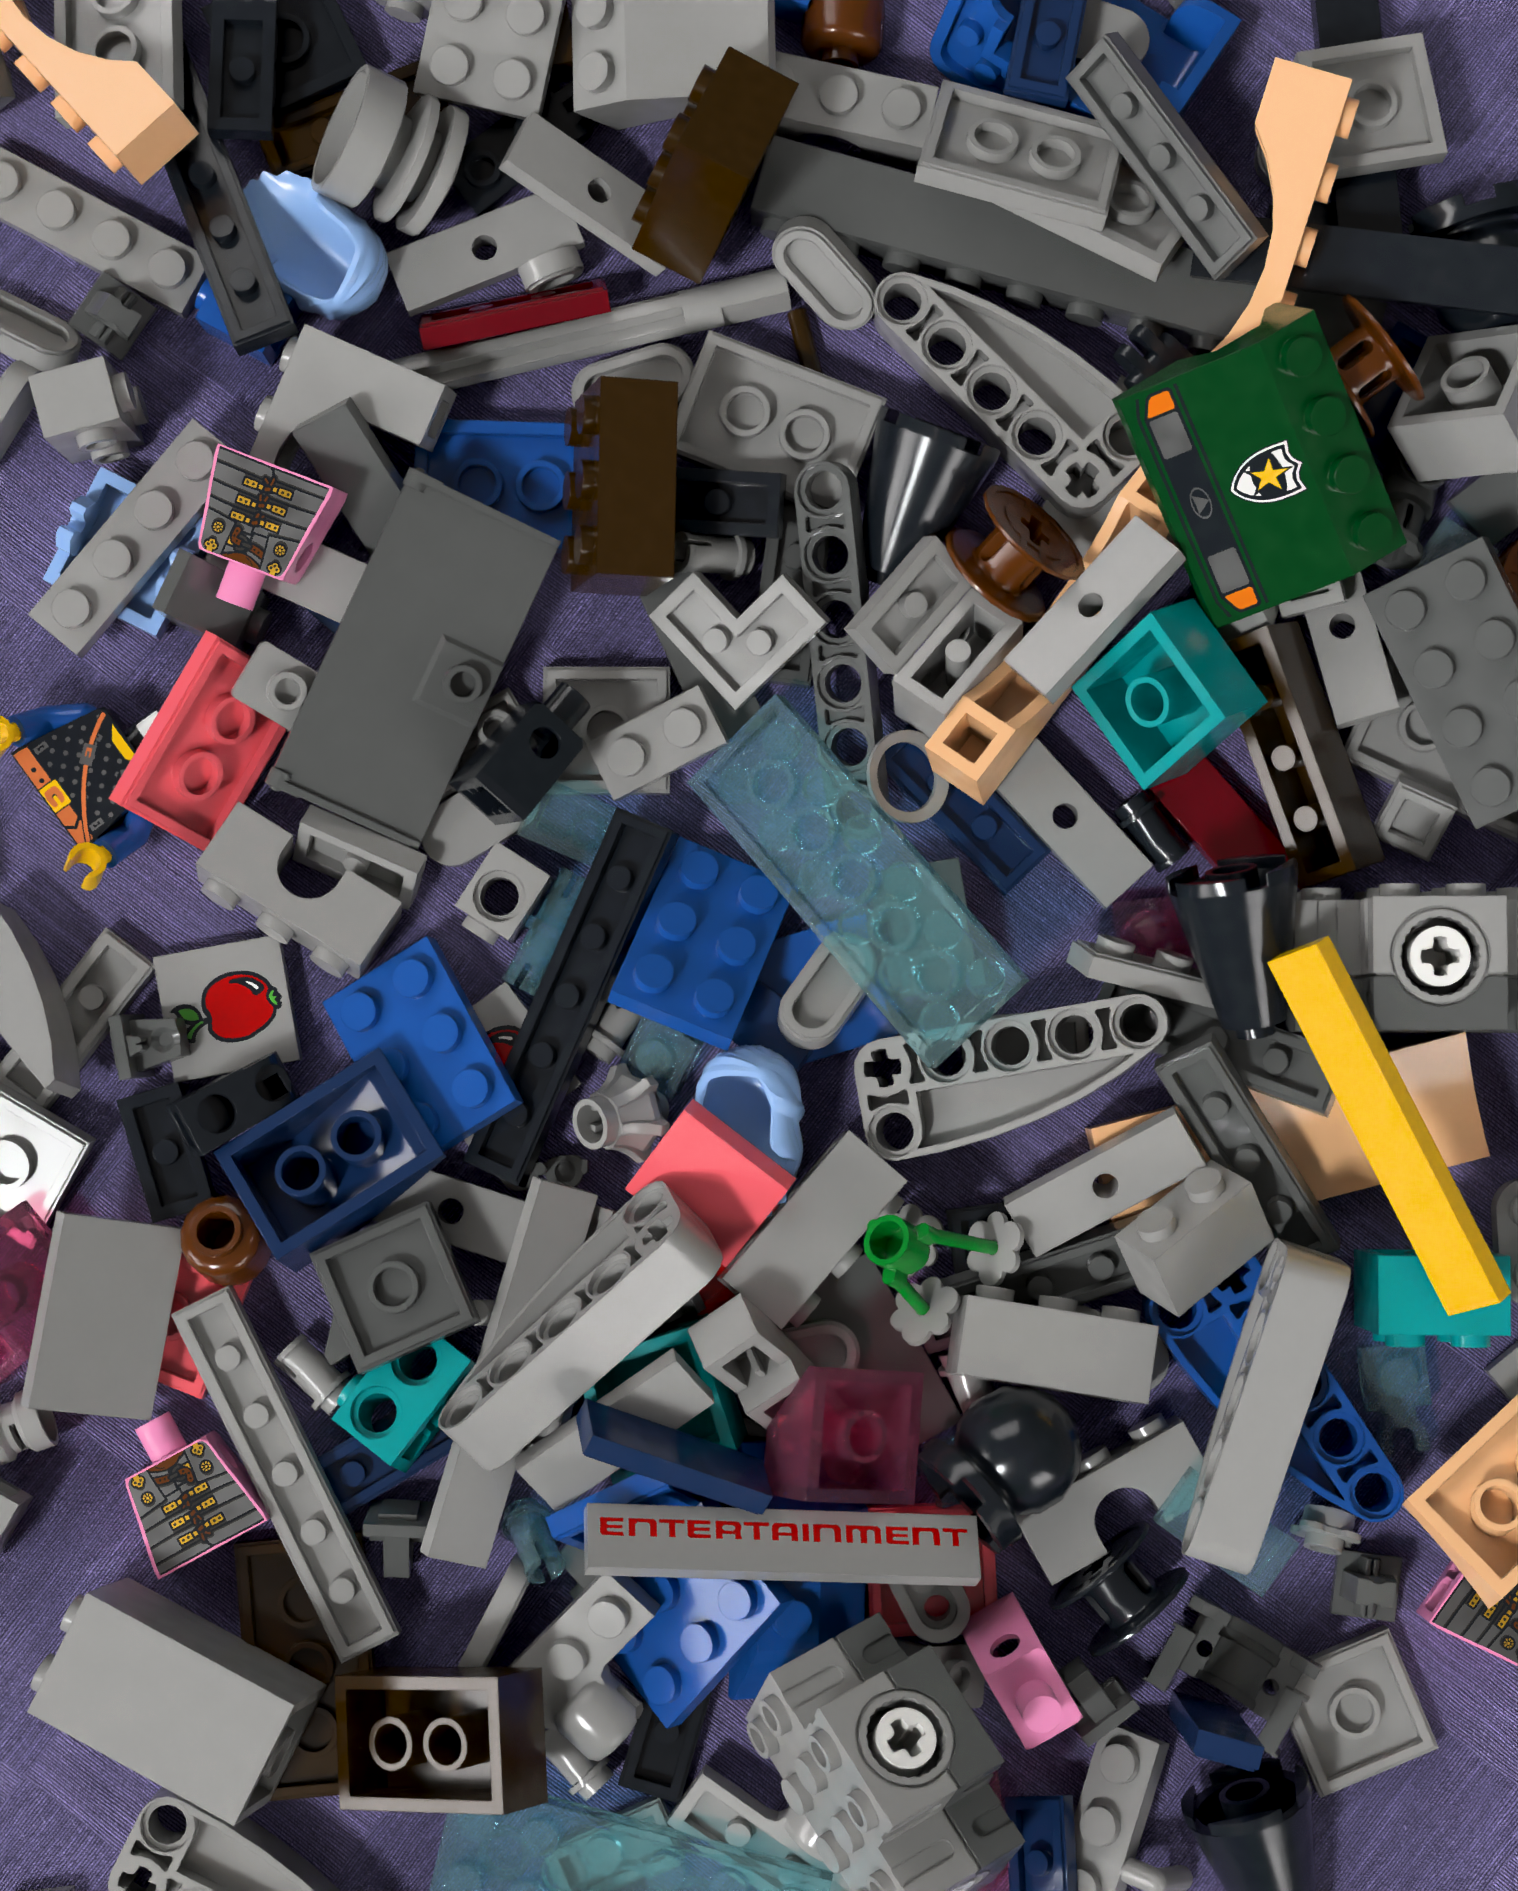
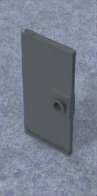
(413, 660)

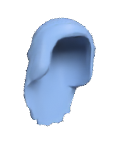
(317, 246)
(759, 1099)

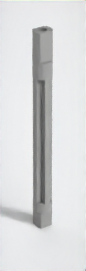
(622, 328)

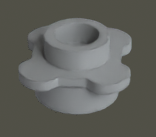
(1326, 1529)

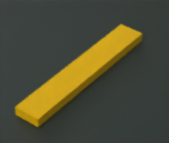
(1389, 1127)

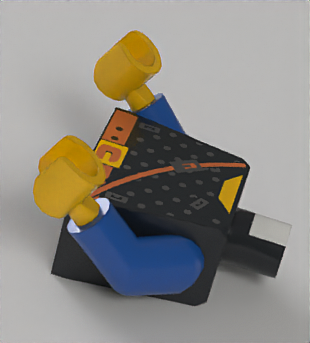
(74, 763)

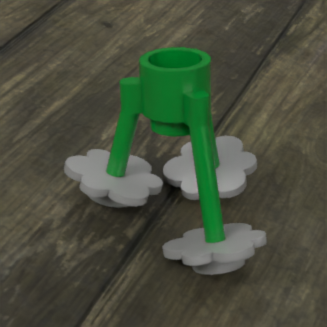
(907, 1243)

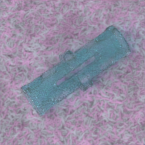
(544, 933)

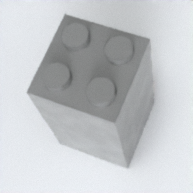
(175, 1698)

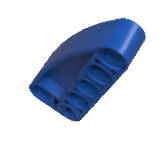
(1204, 1351)

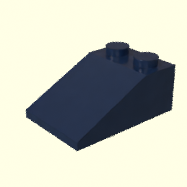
(330, 1159)

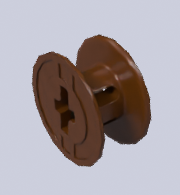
(1371, 362)
(1014, 553)

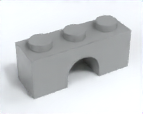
(869, 109)
(339, 927)
(1151, 1462)

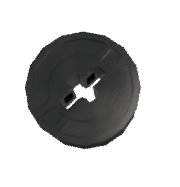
(1120, 1590)

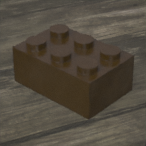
(710, 162)
(621, 486)
(441, 1739)

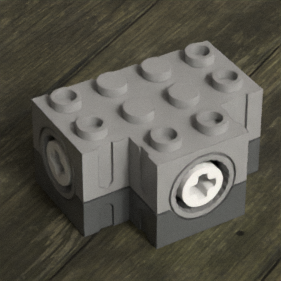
(1422, 957)
(885, 1764)

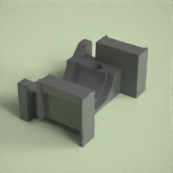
(1238, 1666)

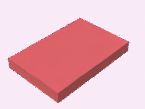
(199, 749)

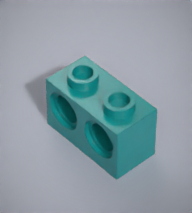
(416, 1403)

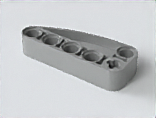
(1043, 381)
(997, 1096)
(582, 1324)
(1264, 1403)
(209, 1855)

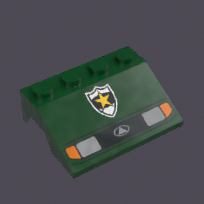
(1261, 467)

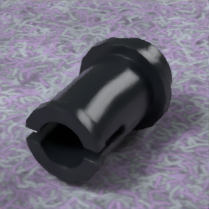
(1151, 829)

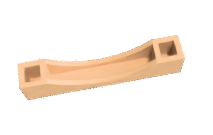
(115, 98)
(1296, 132)
(1004, 712)

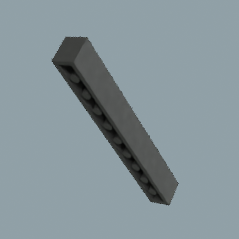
(990, 248)

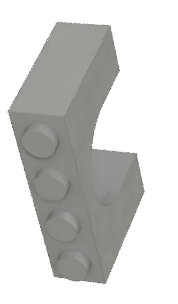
(390, 397)

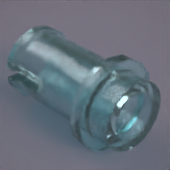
(528, 1530)

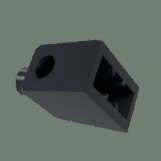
(505, 775)

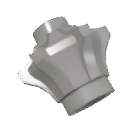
(622, 1115)

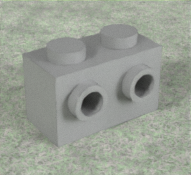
(89, 411)
(953, 661)
(1194, 1237)

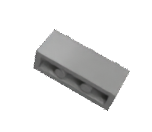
(814, 1231)
(1053, 1346)

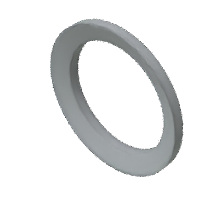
(940, 785)

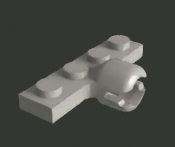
(574, 1651)
(728, 1814)

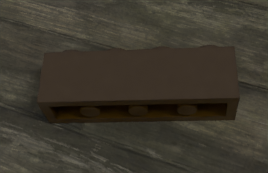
(1303, 759)

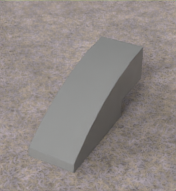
(34, 1010)
(749, 1356)

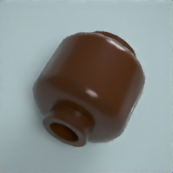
(843, 31)
(223, 1241)

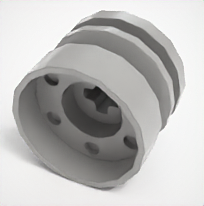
(401, 155)

